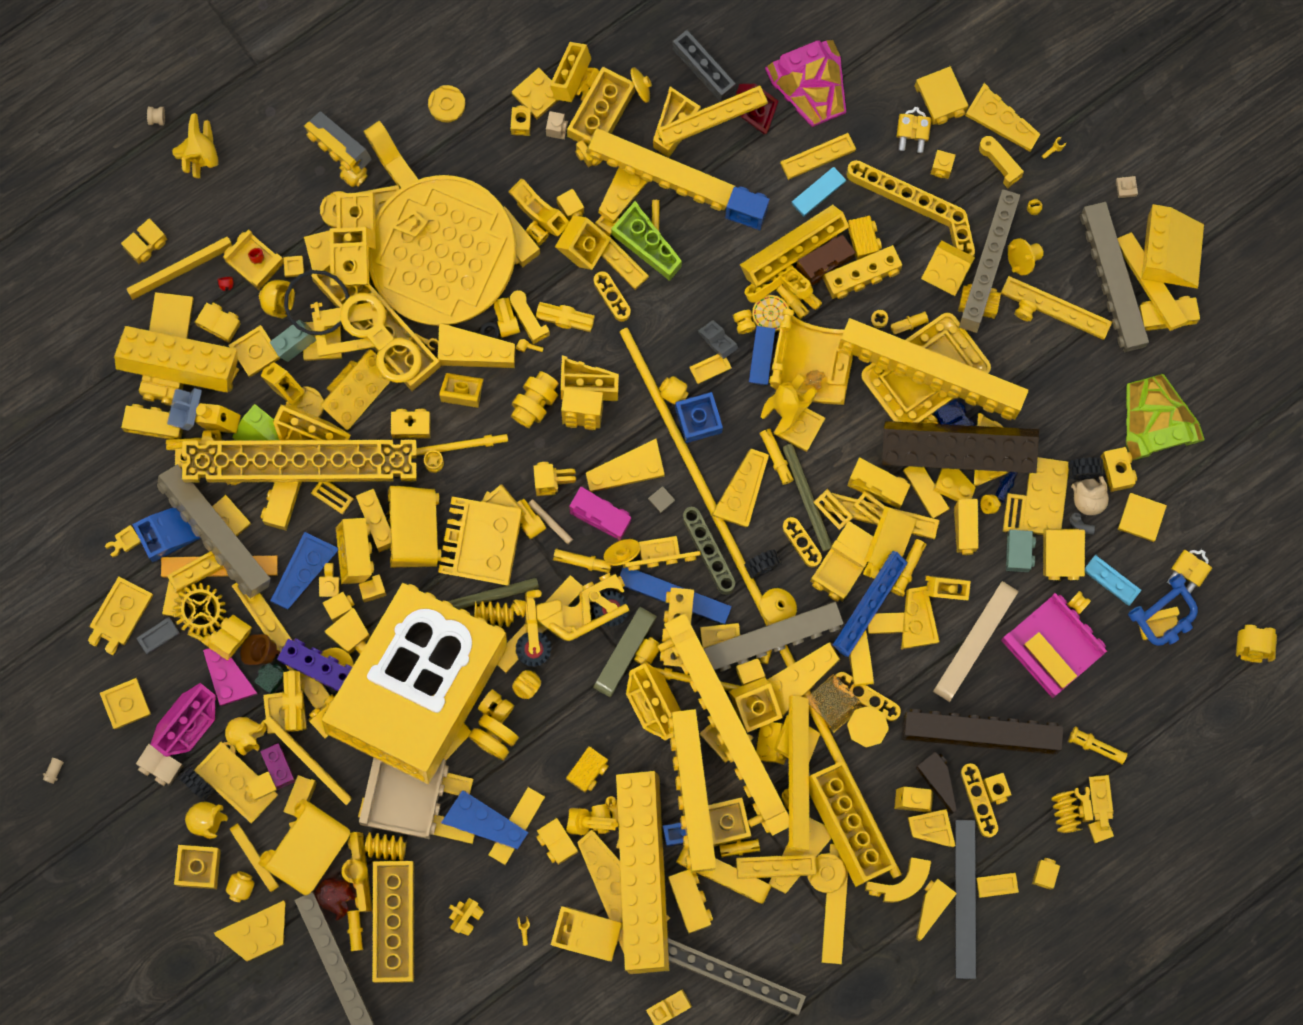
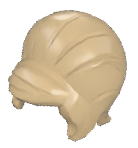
(1090, 496)

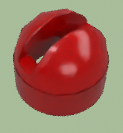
(253, 253)
(225, 282)

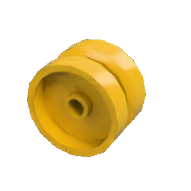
(491, 739)

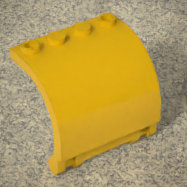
(809, 348)

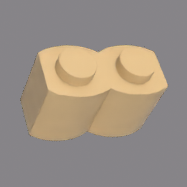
(162, 767)

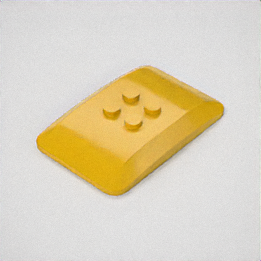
(913, 401)

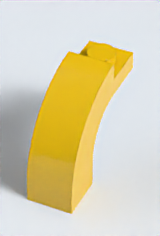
(546, 216)
(914, 880)

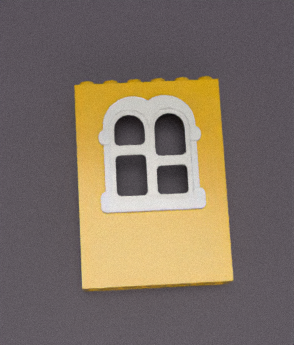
(393, 717)

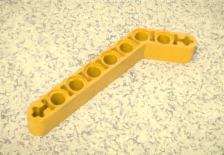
(389, 155)
(913, 201)

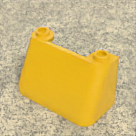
(413, 527)
(306, 848)

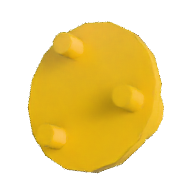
(1023, 256)

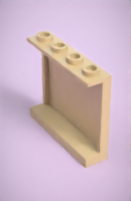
(401, 801)

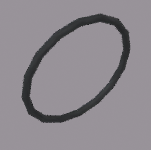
(287, 297)

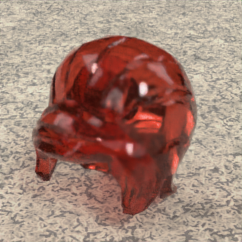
(333, 896)

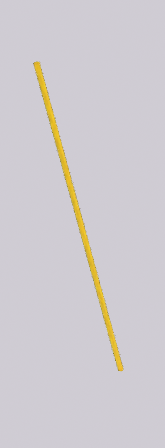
(727, 537)

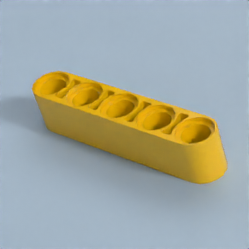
(727, 876)

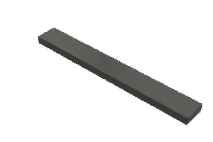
(965, 900)

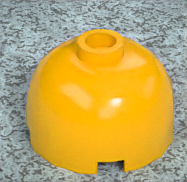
(273, 298)

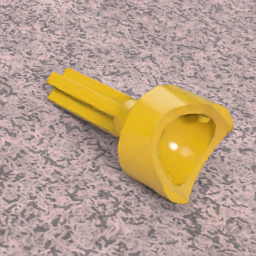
(173, 444)
(581, 822)

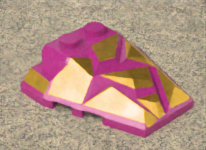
(811, 81)

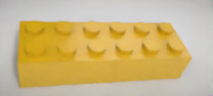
(176, 359)
(850, 823)
(393, 921)

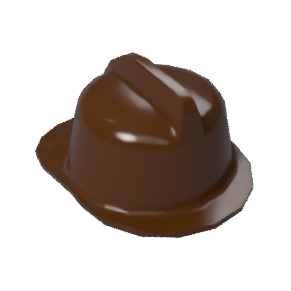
(258, 650)

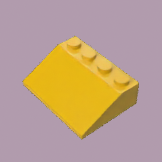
(1172, 247)

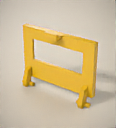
(332, 317)

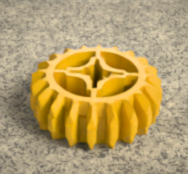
(192, 603)

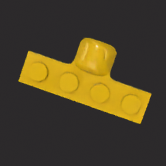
(356, 872)

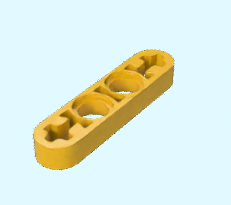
(868, 693)
(976, 801)
(253, 856)

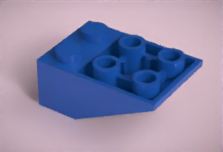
(164, 533)

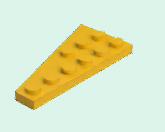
(606, 875)

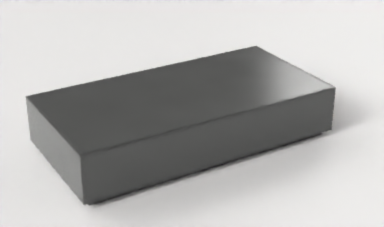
(158, 635)

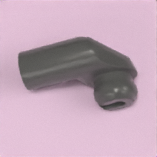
(1077, 523)

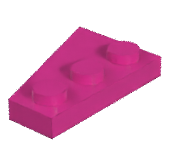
(227, 679)

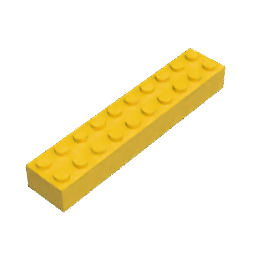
(932, 369)
(642, 873)

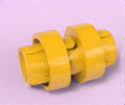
(538, 393)

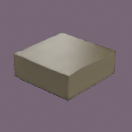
(661, 499)

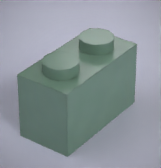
(292, 341)
(1019, 550)

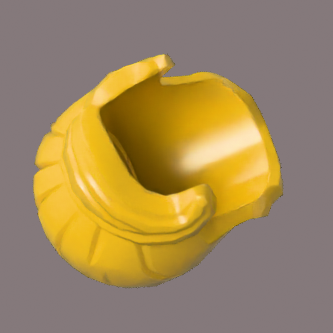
(243, 733)
(205, 819)

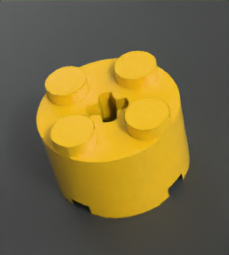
(1256, 644)

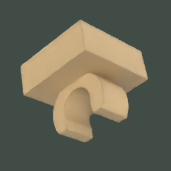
(1126, 187)

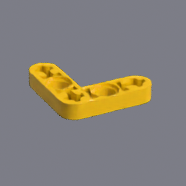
(784, 277)

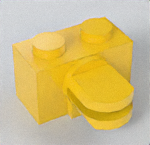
(548, 477)

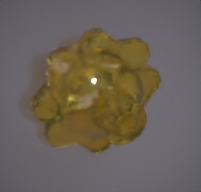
(814, 378)

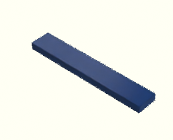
(658, 588)
(870, 603)

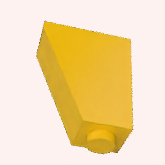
(966, 526)

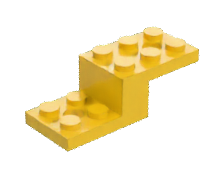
(352, 238)

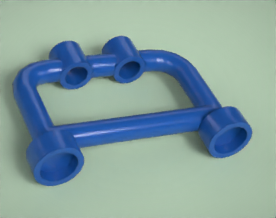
(1184, 624)

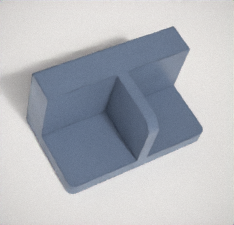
(183, 408)

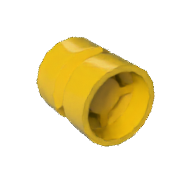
(502, 710)

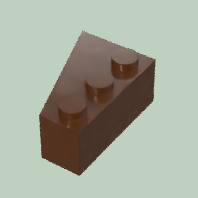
(825, 259)

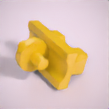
(469, 909)

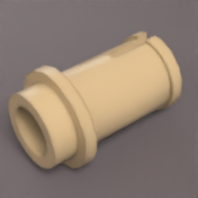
(53, 770)

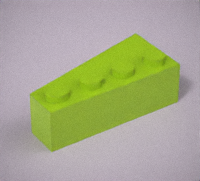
(645, 240)

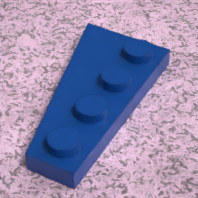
(303, 567)
(478, 819)

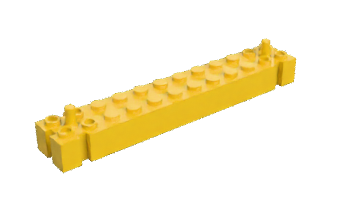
(299, 461)
(731, 731)

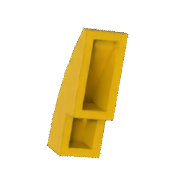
(861, 662)

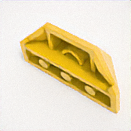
(299, 425)
(651, 699)

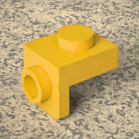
(582, 155)

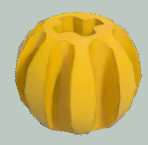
(526, 684)

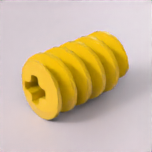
(495, 613)
(1065, 812)
(385, 847)

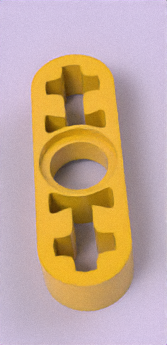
(600, 287)
(814, 551)

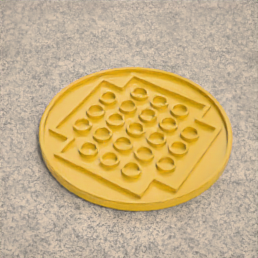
(455, 261)

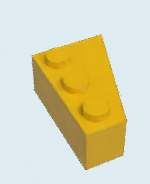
(675, 108)

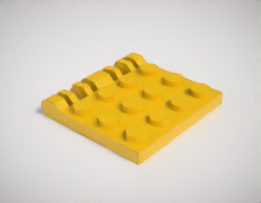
(484, 541)

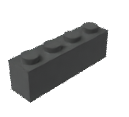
(703, 66)

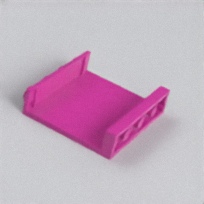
(1064, 633)

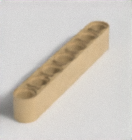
(975, 641)

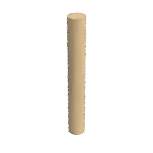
(544, 516)

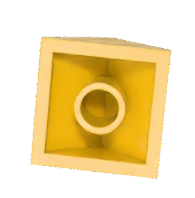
(461, 390)

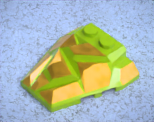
(1157, 418)

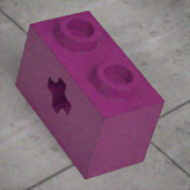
(278, 766)

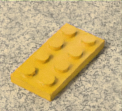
(1046, 496)

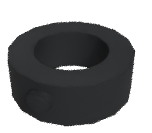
(490, 325)

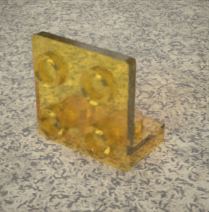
(834, 702)

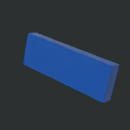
(762, 355)

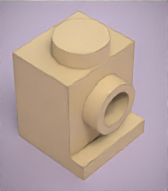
(556, 125)

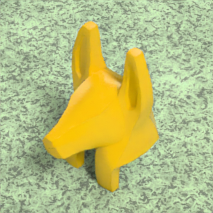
(197, 148)
(789, 402)

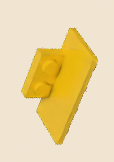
(355, 389)

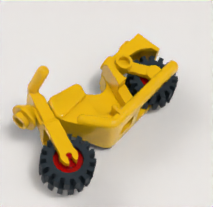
(565, 621)

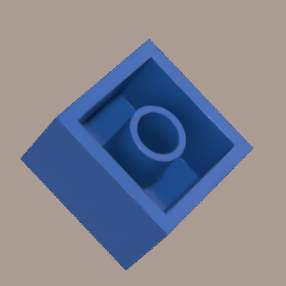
(747, 207)
(698, 417)

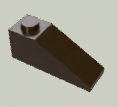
(937, 777)

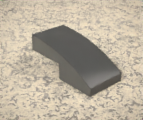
(717, 339)

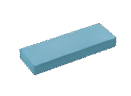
(818, 191)
(1112, 580)

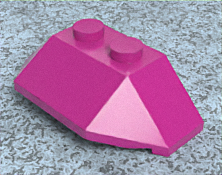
(185, 722)

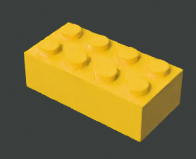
(601, 106)

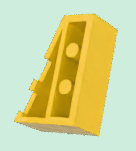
(584, 377)
(878, 483)

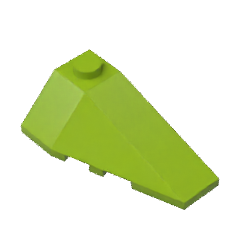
(256, 426)

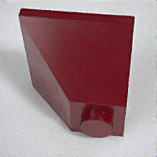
(762, 116)

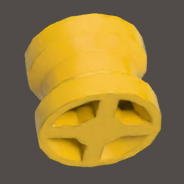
(1025, 310)
(1079, 602)

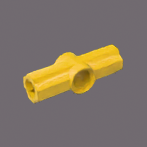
(565, 317)
(292, 701)

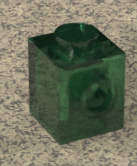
(270, 677)

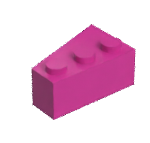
(600, 513)

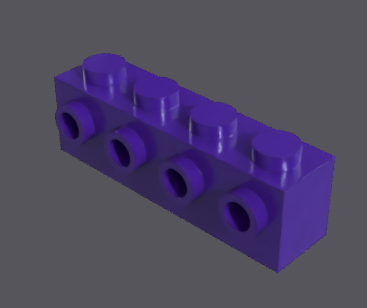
(314, 664)

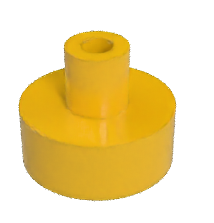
(990, 504)

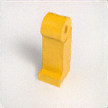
(1001, 159)
(519, 304)

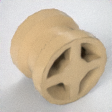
(156, 115)

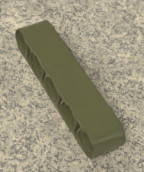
(708, 541)
(625, 652)

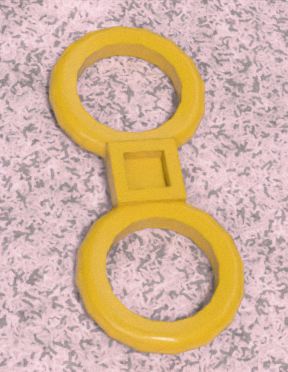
(380, 337)

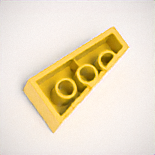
(471, 349)

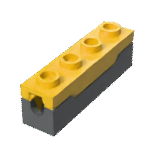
(337, 143)

